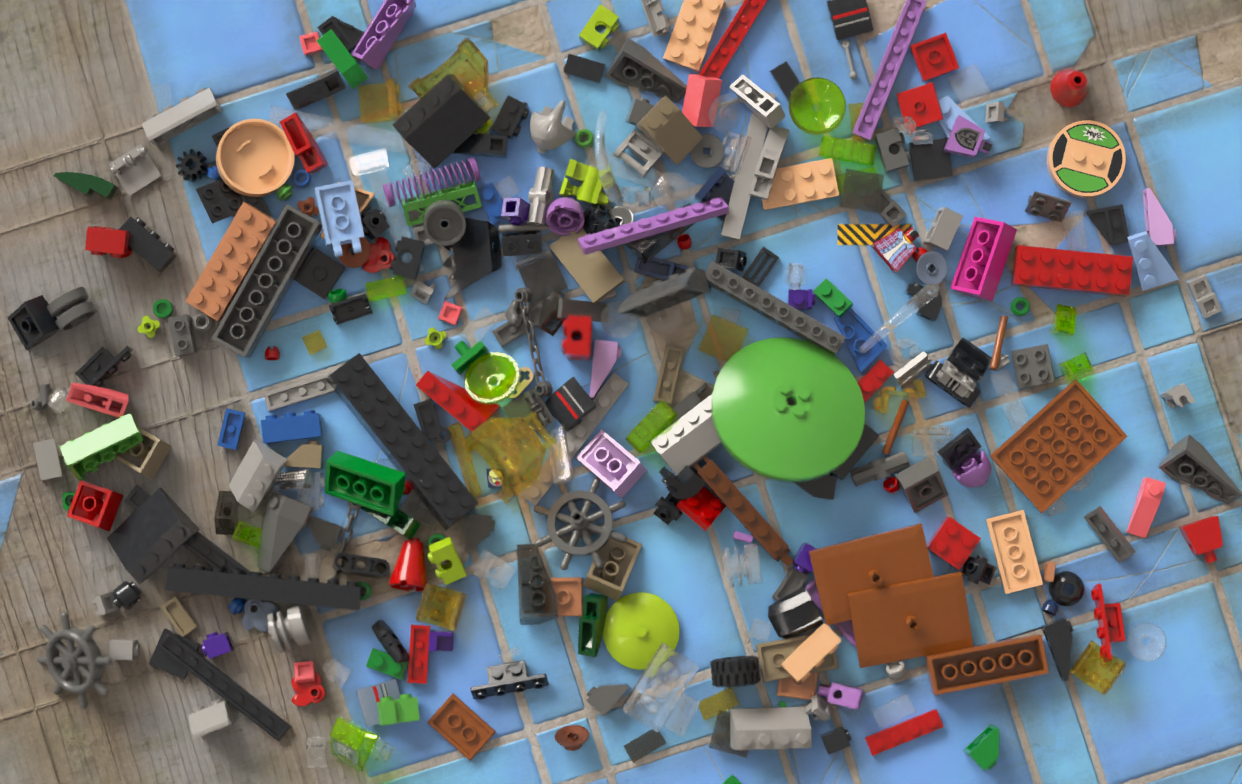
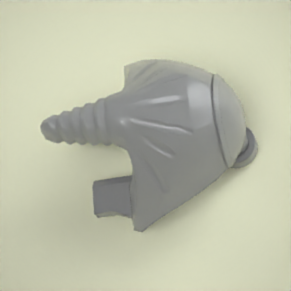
(548, 130)

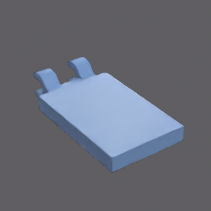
(340, 215)

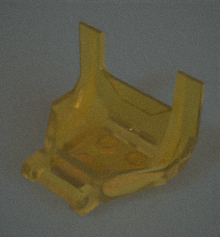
(467, 64)
(511, 451)

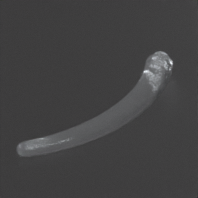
(607, 180)
(924, 296)

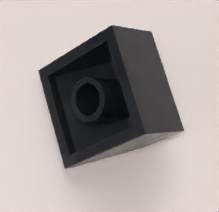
(33, 322)

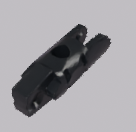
(390, 642)

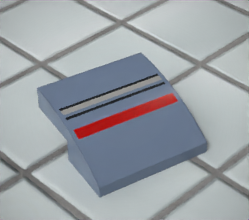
(370, 695)

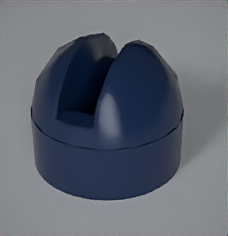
(1050, 607)

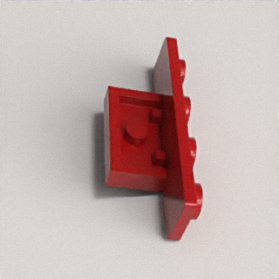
(1110, 623)

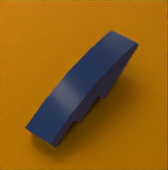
(660, 268)

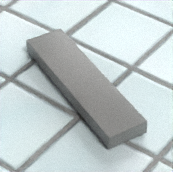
(298, 392)

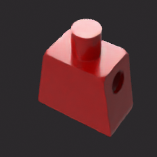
(1203, 537)

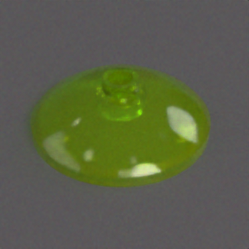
(817, 92)
(486, 372)

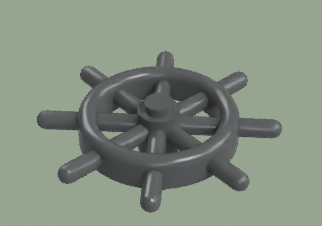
(580, 524)
(74, 660)

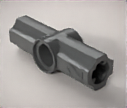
(879, 468)

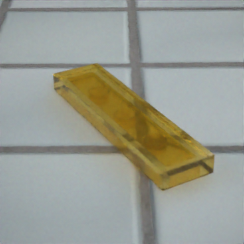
(464, 460)

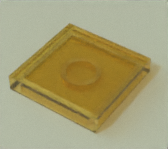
(722, 338)

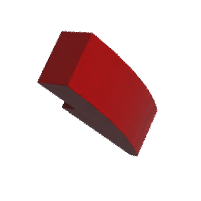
(303, 143)

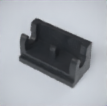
(351, 309)

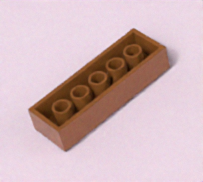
(986, 664)

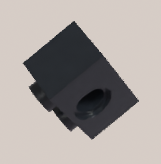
(411, 269)

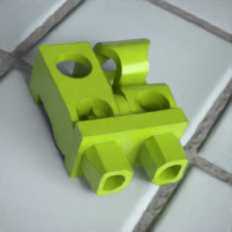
(591, 185)

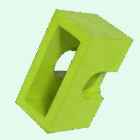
(603, 17)
(443, 551)

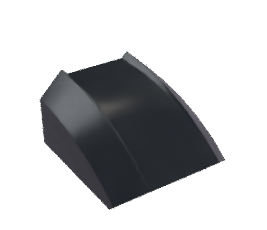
(794, 614)

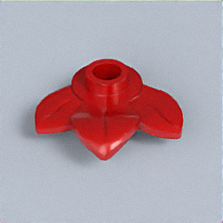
(378, 252)
(305, 691)

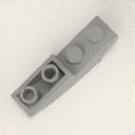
(768, 162)

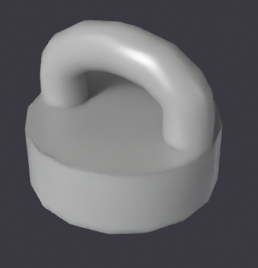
(895, 669)

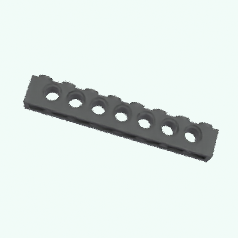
(773, 308)

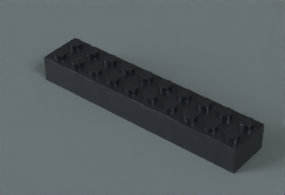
(402, 441)

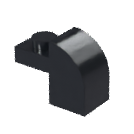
(931, 309)
(683, 485)

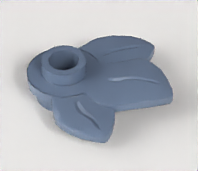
(259, 617)

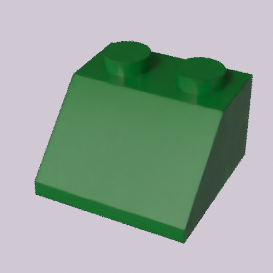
(985, 748)

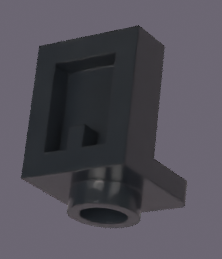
(731, 258)

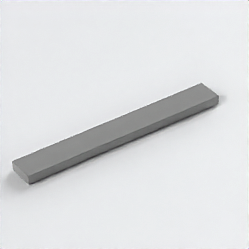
(740, 193)

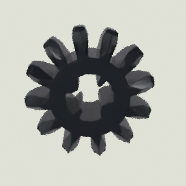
(198, 160)

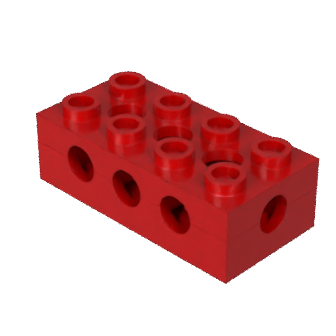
(577, 349)

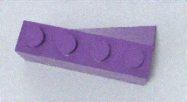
(383, 31)

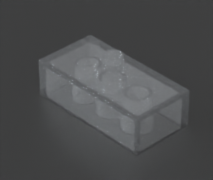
(660, 687)

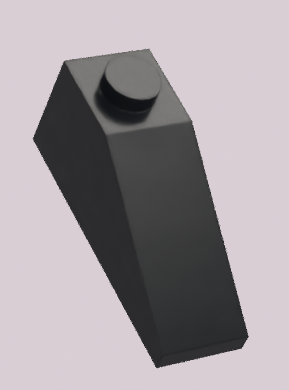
(1059, 642)

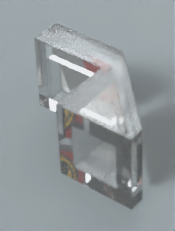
(908, 128)

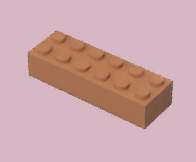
(231, 261)

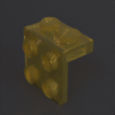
(379, 102)
(881, 402)
(440, 606)
(1094, 672)

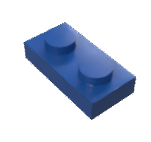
(491, 202)
(231, 429)

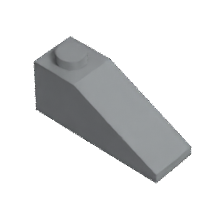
(758, 101)

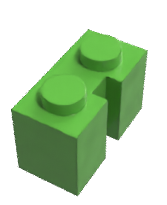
(397, 710)

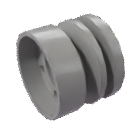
(289, 628)

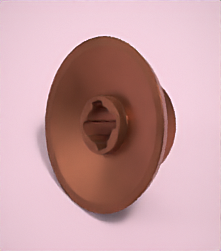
(355, 259)
(572, 737)

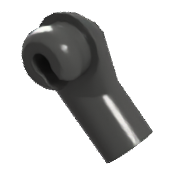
(511, 314)
(41, 402)

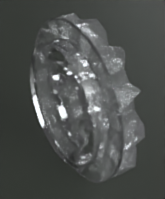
(895, 352)

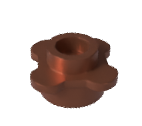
(311, 203)

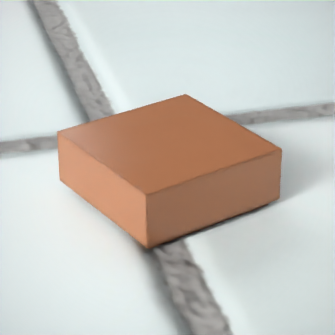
(1049, 570)

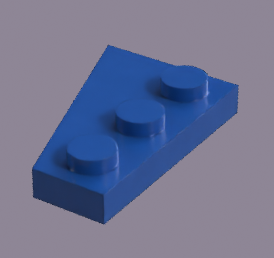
(856, 334)

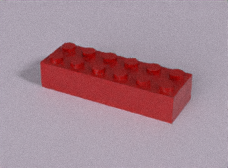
(1072, 271)

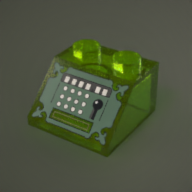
(351, 742)

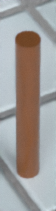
(998, 343)
(895, 427)

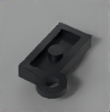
(429, 421)

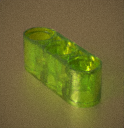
(847, 150)
(651, 426)

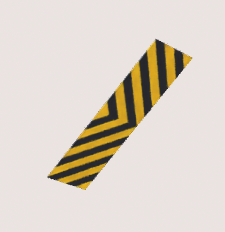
(865, 233)

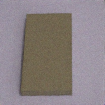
(590, 271)
(775, 652)

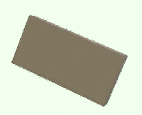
(179, 616)

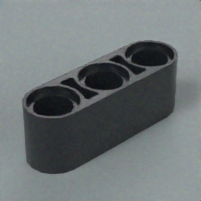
(931, 375)
(352, 569)

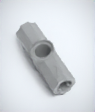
(540, 196)

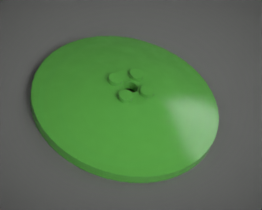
(781, 438)

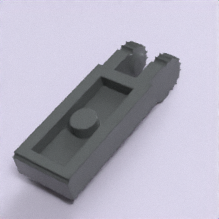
(689, 403)

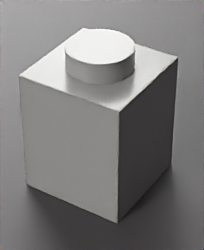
(123, 649)

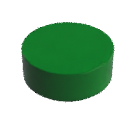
(337, 295)
(163, 308)

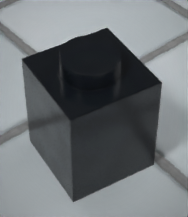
(836, 740)

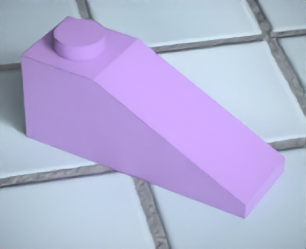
(1156, 221)
(603, 361)

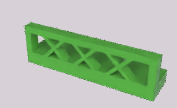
(451, 194)

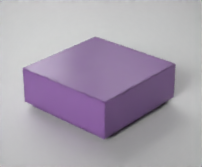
(742, 537)

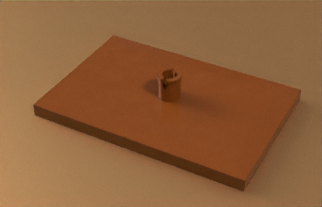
(1058, 446)
(868, 564)
(910, 619)

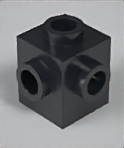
(373, 223)
(667, 509)
(978, 570)

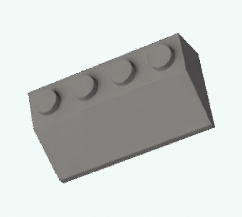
(182, 116)
(688, 438)
(769, 728)

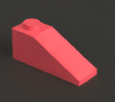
(98, 399)
(1145, 506)

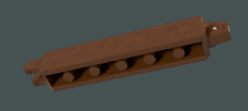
(744, 511)

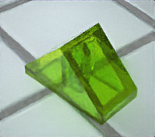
(1064, 321)
(1075, 367)
(248, 534)

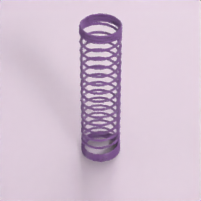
(390, 195)

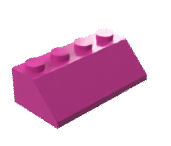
(983, 258)

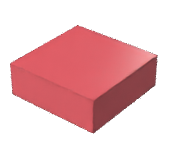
(310, 44)
(450, 313)
(304, 671)

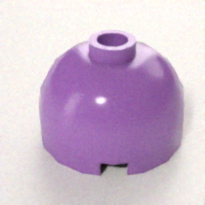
(565, 216)
(973, 471)

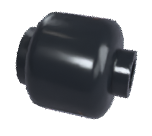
(126, 595)

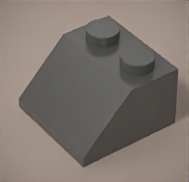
(922, 484)

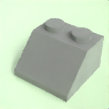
(211, 718)

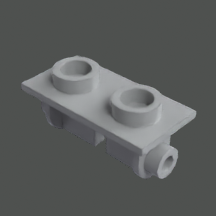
(658, 23)

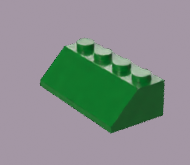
(364, 482)

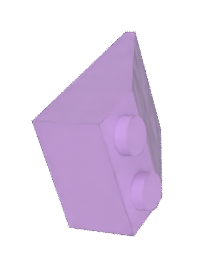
(611, 463)

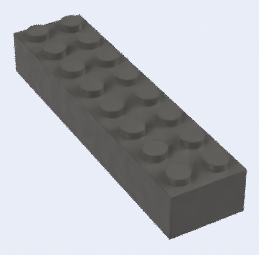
(267, 281)

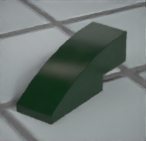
(87, 183)
(399, 522)
(592, 624)

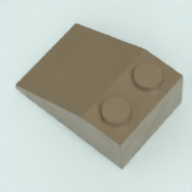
(669, 130)
(146, 455)
(617, 564)

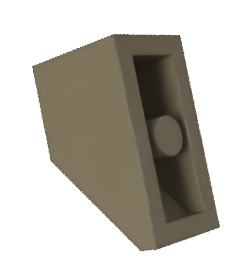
(307, 456)

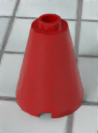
(1069, 87)
(410, 567)

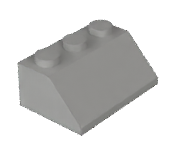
(256, 475)

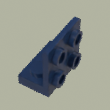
(717, 186)

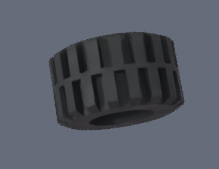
(735, 671)

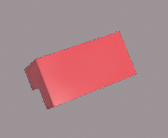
(699, 97)

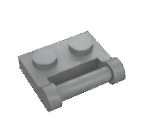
(643, 148)

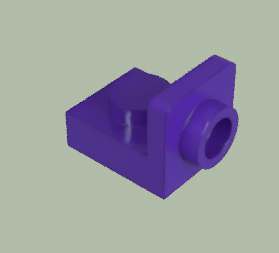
(801, 299)

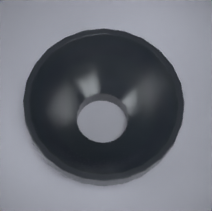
(1056, 588)

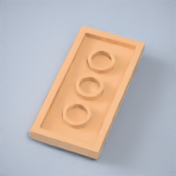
(693, 32)
(802, 184)
(1014, 551)

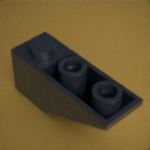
(316, 89)
(484, 145)
(820, 487)

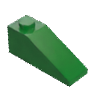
(342, 59)

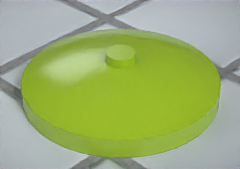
(638, 627)

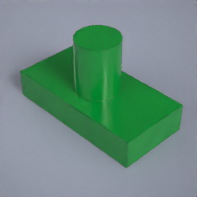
(468, 355)

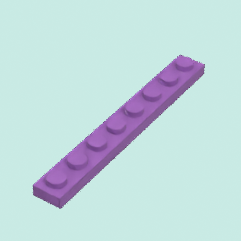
(888, 69)
(653, 225)

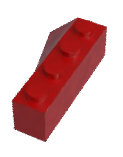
(456, 401)

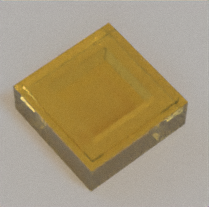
(314, 342)
(919, 387)

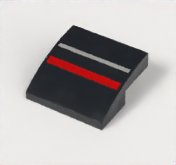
(849, 17)
(570, 404)

